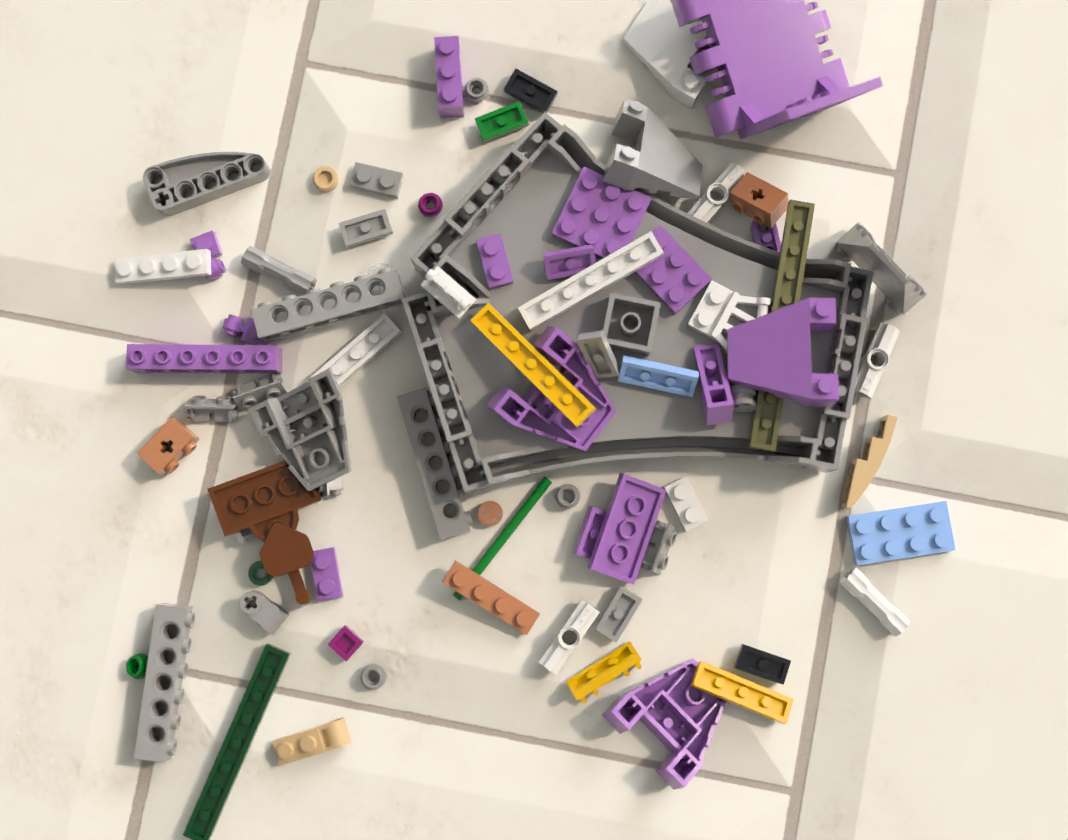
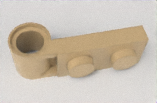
(311, 741)

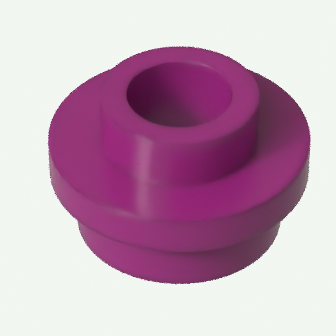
(425, 199)

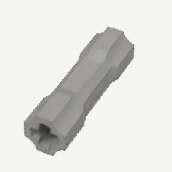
(278, 271)

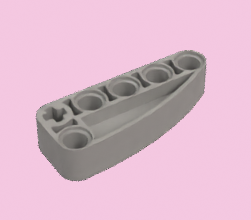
(196, 173)

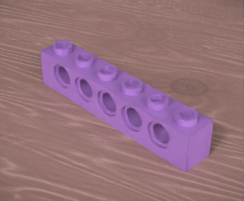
(204, 358)

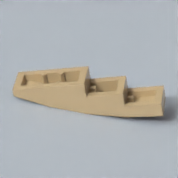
(863, 470)

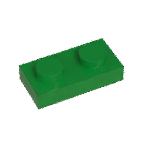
(501, 121)

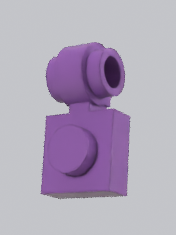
(210, 241)
(233, 326)

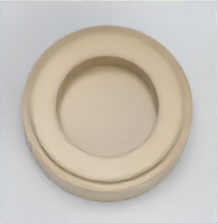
(325, 179)

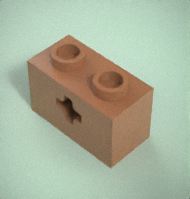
(758, 200)
(156, 452)

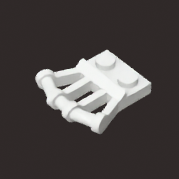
(716, 309)

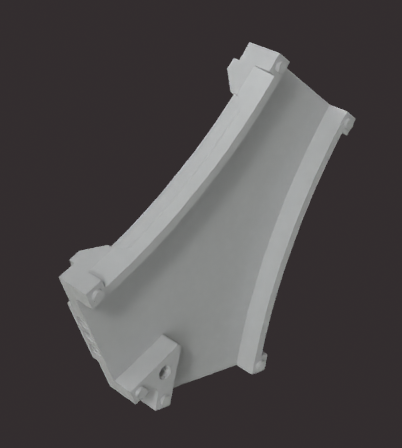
(464, 370)

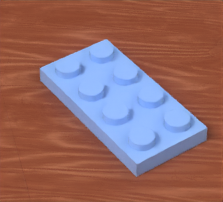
(900, 533)

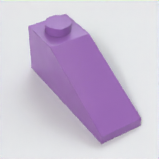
(713, 384)

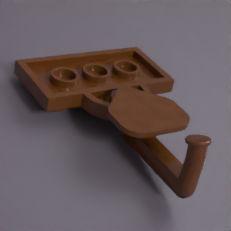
(269, 506)

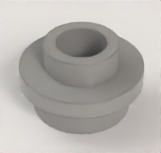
(476, 83)
(567, 488)
(369, 684)

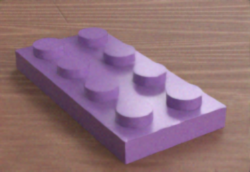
(626, 528)

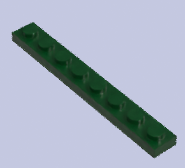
(237, 743)

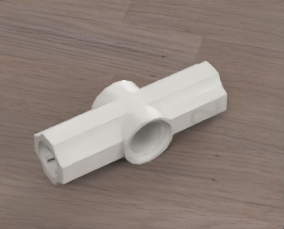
(706, 206)
(880, 346)
(559, 651)

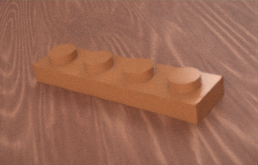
(490, 597)

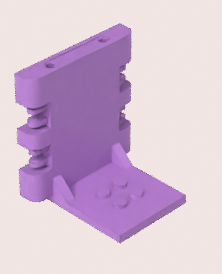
(765, 62)

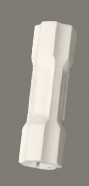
(874, 601)

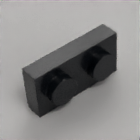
(530, 91)
(762, 664)

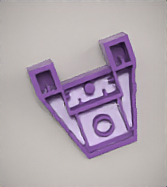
(776, 353)
(539, 414)
(676, 715)

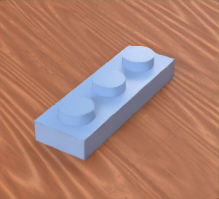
(658, 376)

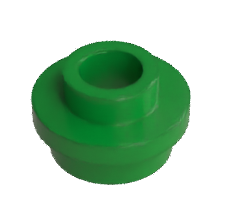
(137, 666)

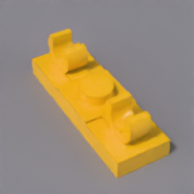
(604, 671)

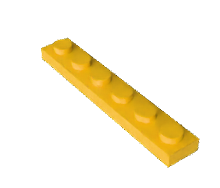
(533, 365)

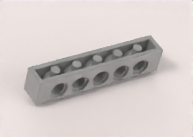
(266, 313)
(410, 404)
(147, 745)

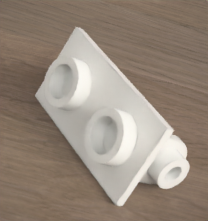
(448, 292)

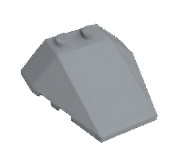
(307, 430)

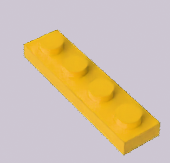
(742, 692)

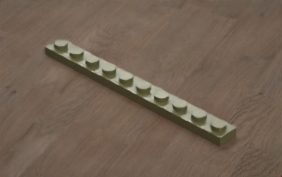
(786, 292)

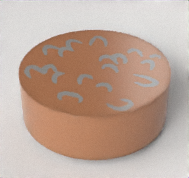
(490, 513)

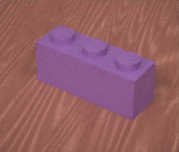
(449, 76)

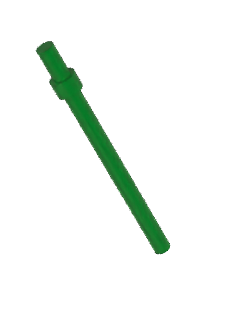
(509, 529)

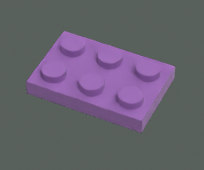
(675, 275)

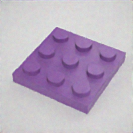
(600, 215)

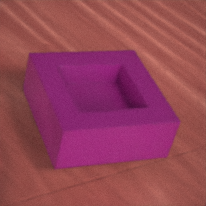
(345, 643)

